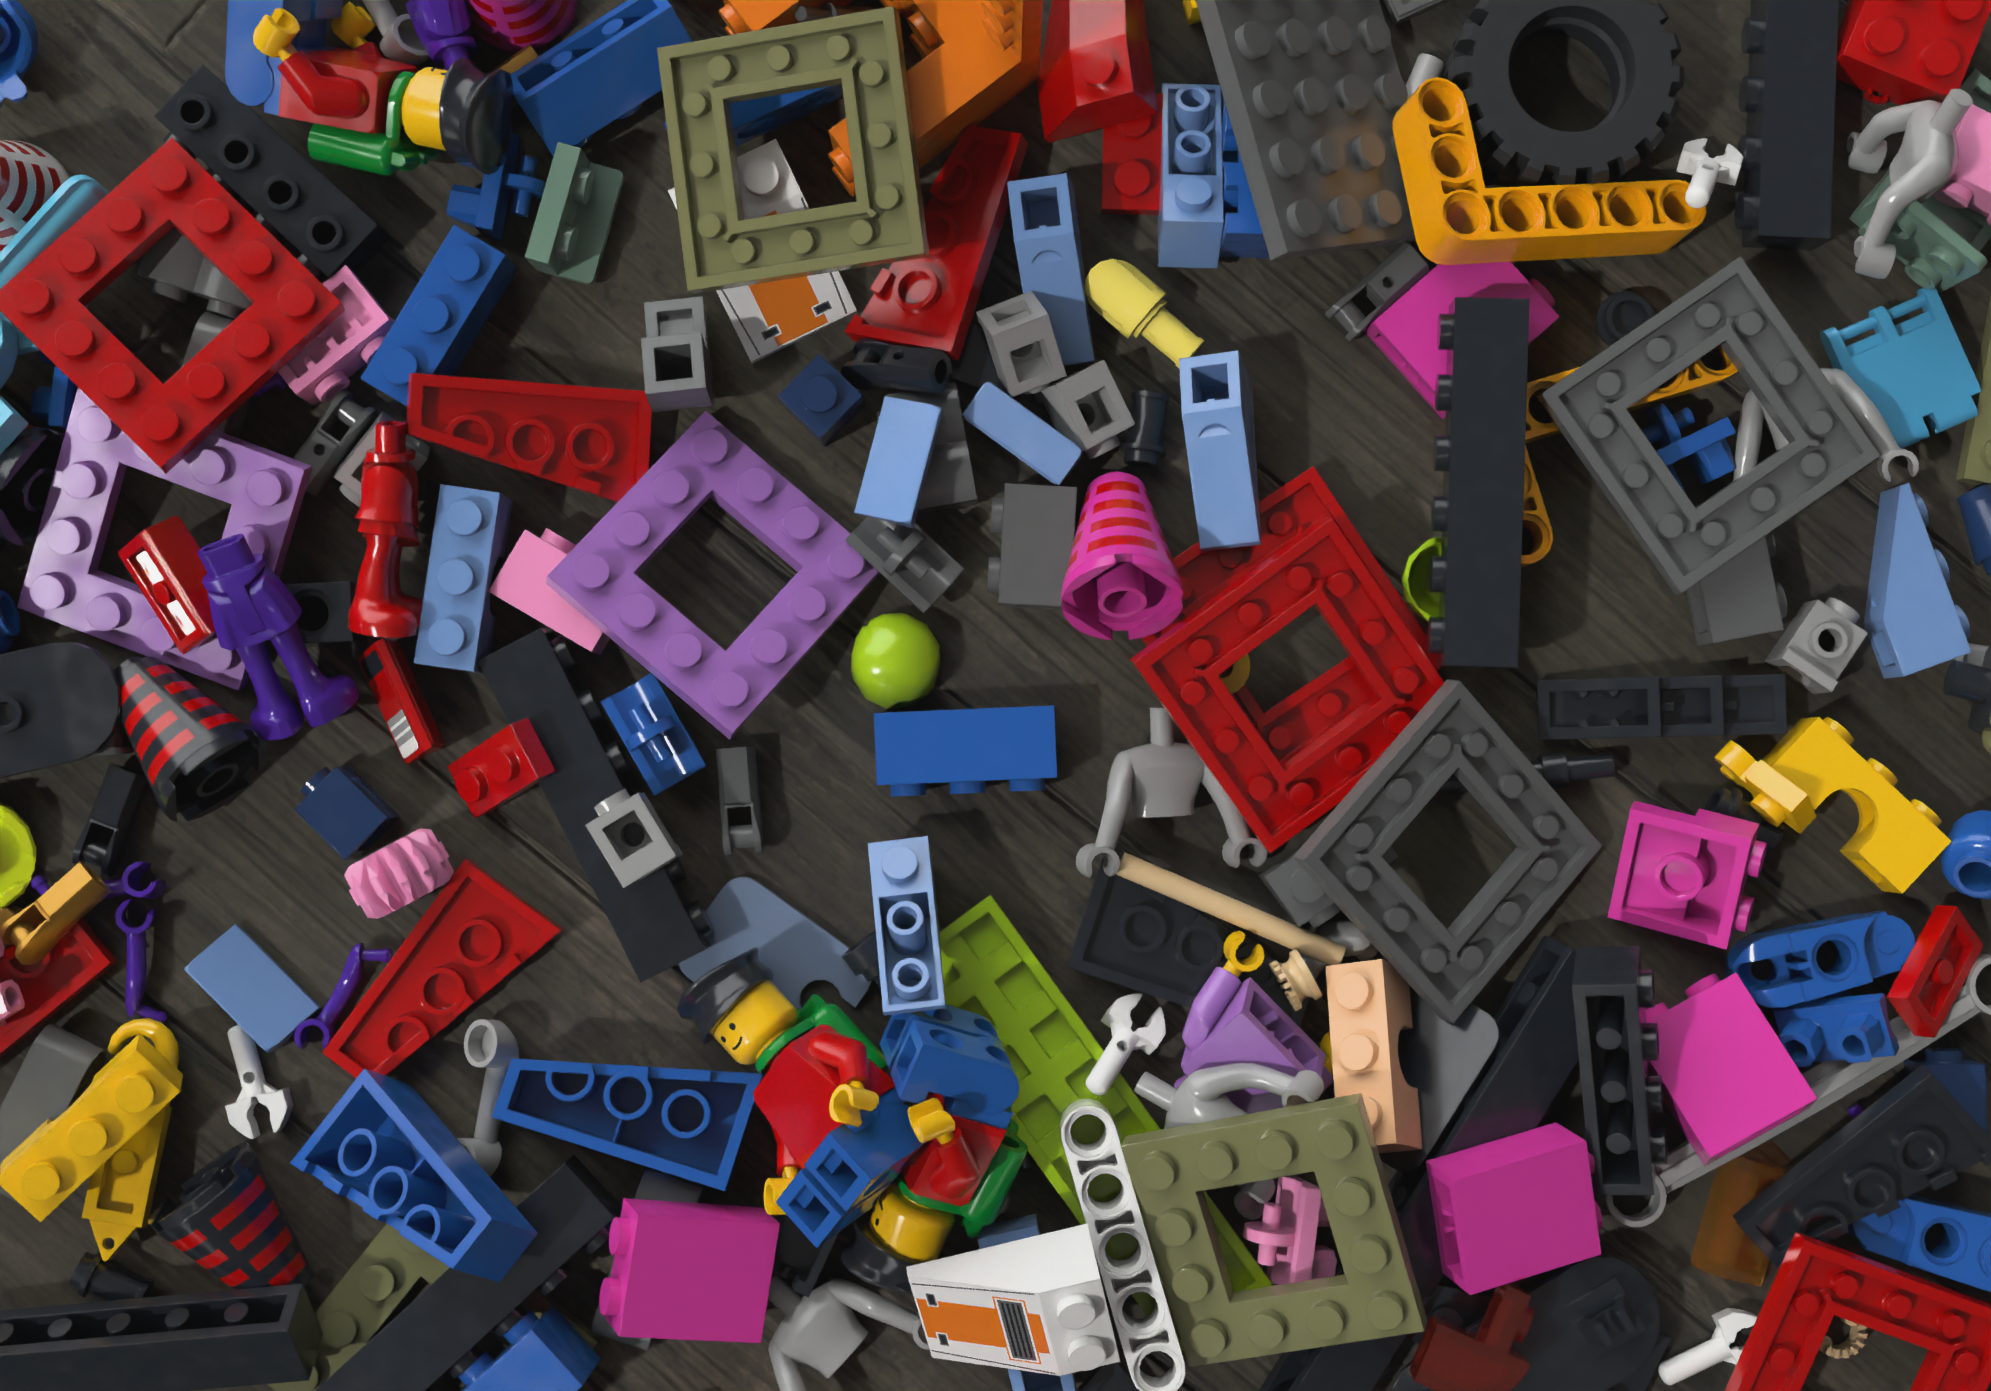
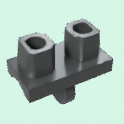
(906, 559)

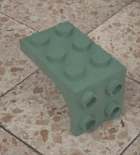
(1929, 237)

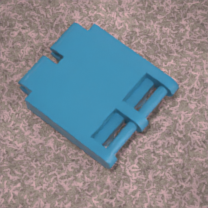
(1909, 367)

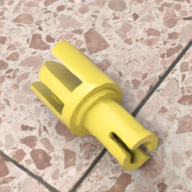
(1137, 308)

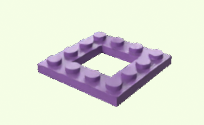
(79, 509)
(718, 684)

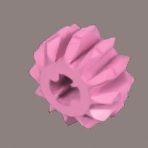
(399, 873)

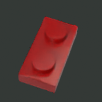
(1132, 165)
(501, 768)
(1935, 971)

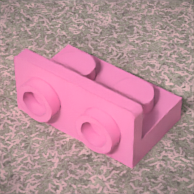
(342, 346)

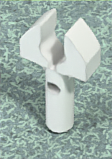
(1707, 170)
(1124, 1041)
(254, 1089)
(1710, 1352)

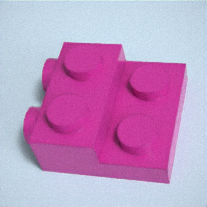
(1687, 873)

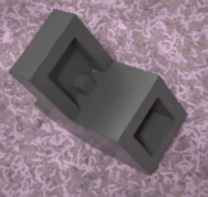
(677, 355)

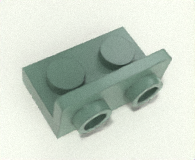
(574, 216)

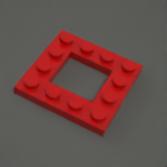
(162, 194)
(1186, 662)
(1342, 688)
(1830, 1281)

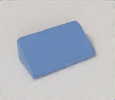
(1023, 433)
(899, 461)
(252, 988)

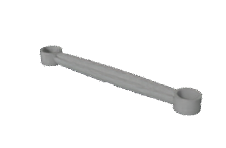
(1829, 1083)

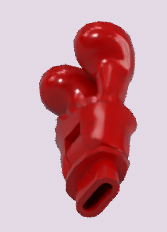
(388, 524)

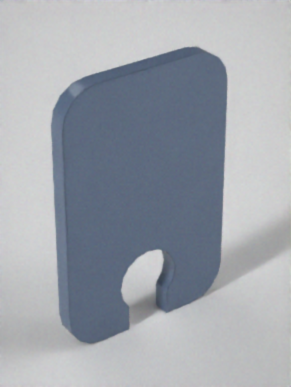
(787, 940)

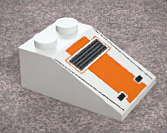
(785, 310)
(1018, 1305)

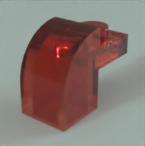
(1466, 1361)

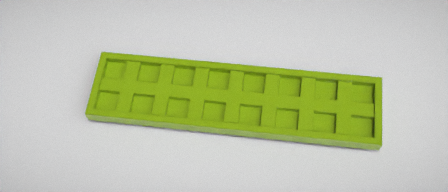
(1053, 1053)

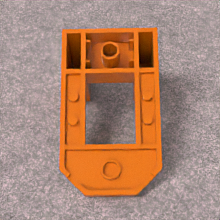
(971, 63)

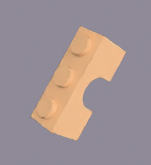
(1366, 1013)

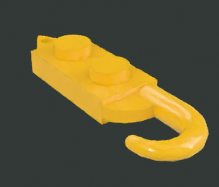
(124, 1186)

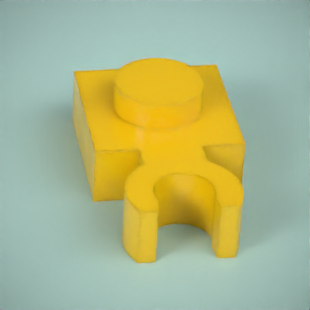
(1773, 794)

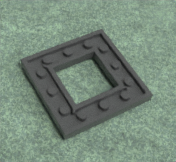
(1820, 430)
(1347, 849)

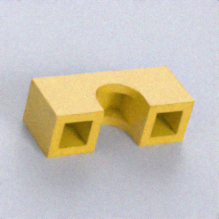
(1893, 835)
(91, 1130)

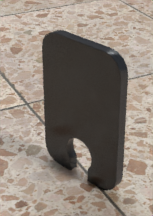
(1445, 1067)

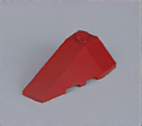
(1094, 67)

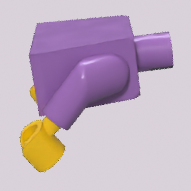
(1244, 1025)

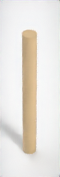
(1230, 910)

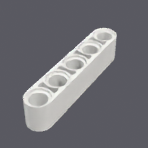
(1122, 1276)

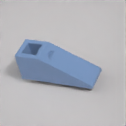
(1190, 177)
(1052, 259)
(1221, 449)
(1907, 597)
(906, 925)

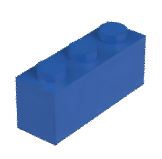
(598, 72)
(441, 314)
(965, 749)

